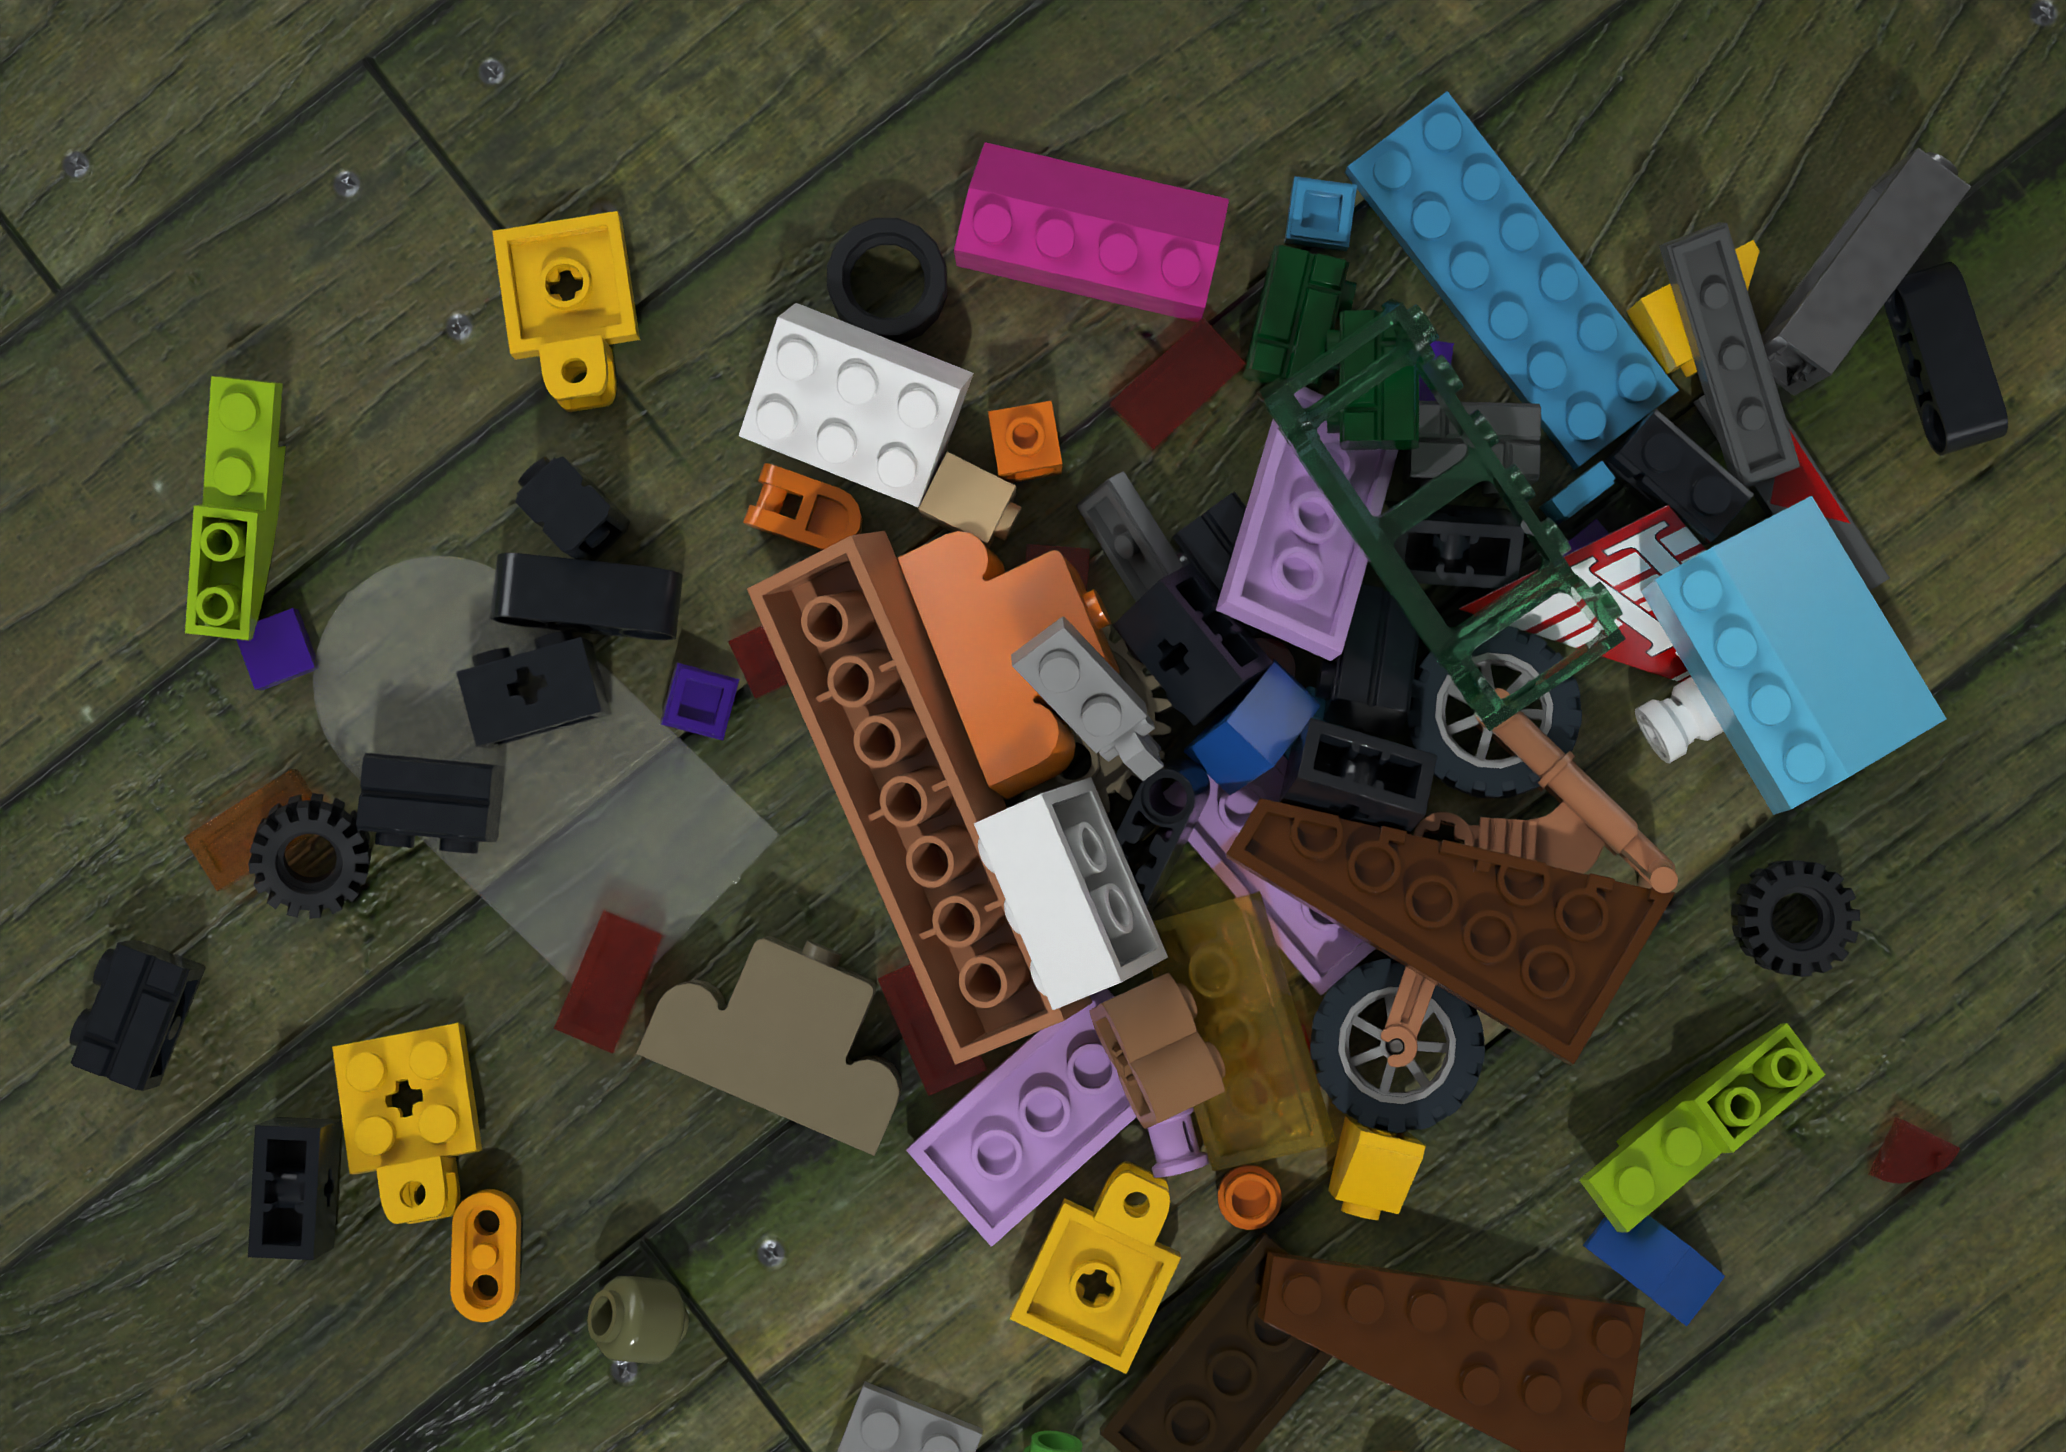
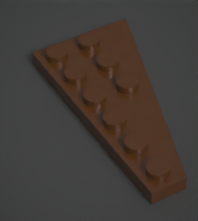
(1487, 926)
(1496, 1356)

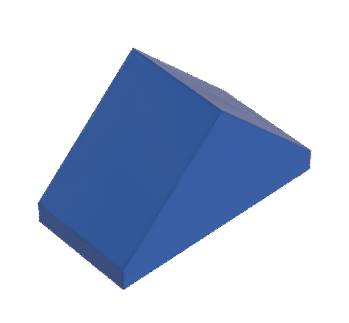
(1254, 729)
(1657, 1265)

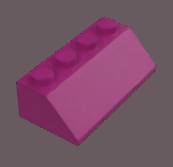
(1091, 232)

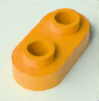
(485, 1253)

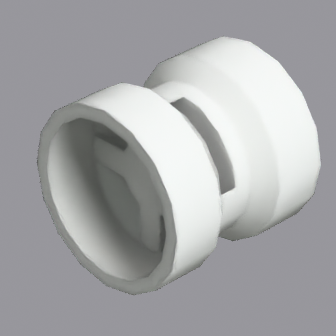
(1677, 721)

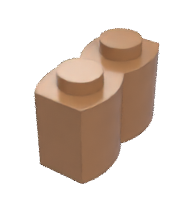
(1158, 1049)

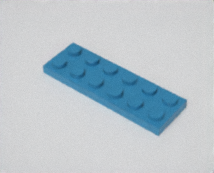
(1510, 279)

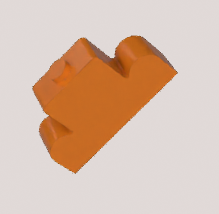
(976, 623)

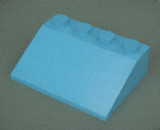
(1793, 655)

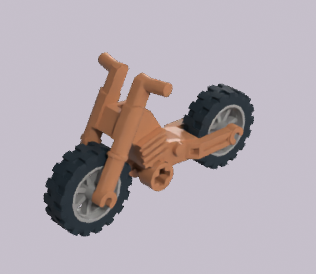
(1563, 839)

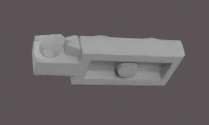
(1089, 696)

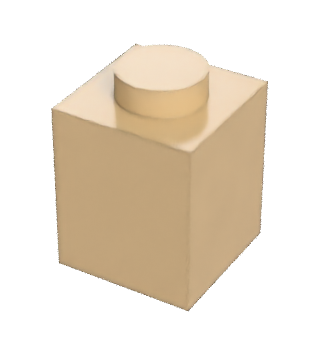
(970, 501)

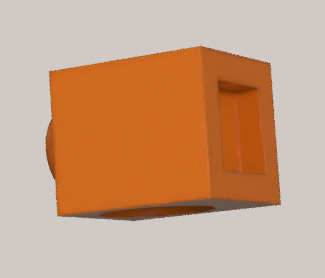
(1025, 442)

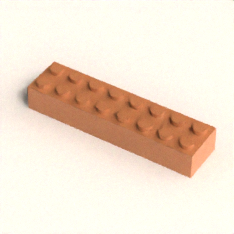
(905, 783)

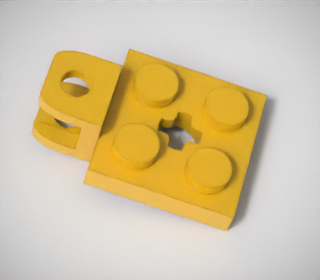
(576, 332)
(415, 1147)
(1111, 1239)

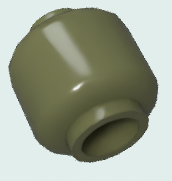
(637, 1319)

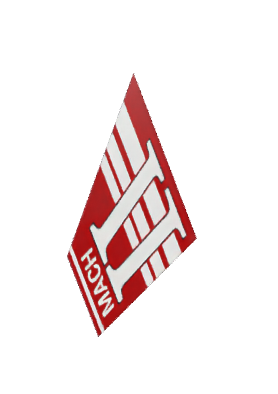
(1625, 566)

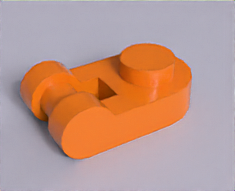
(823, 517)

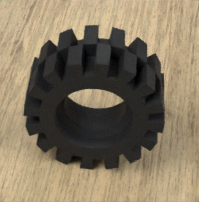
(304, 892)
(1832, 908)

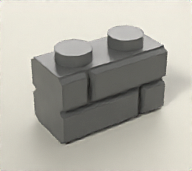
(1442, 446)

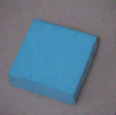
(1320, 214)
(1578, 493)

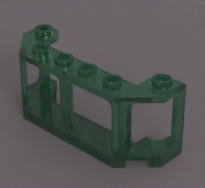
(1377, 534)

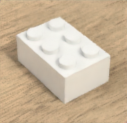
(855, 403)
(1069, 892)

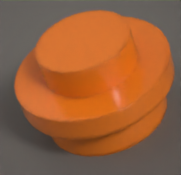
(1249, 1197)

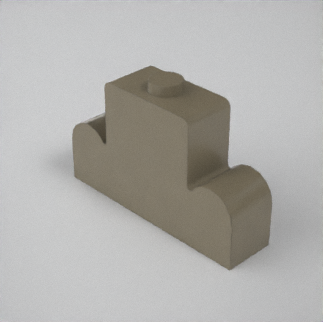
(783, 1041)

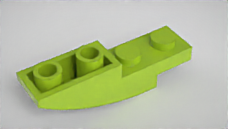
(238, 510)
(1699, 1124)

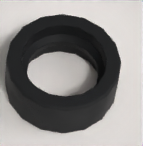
(888, 232)

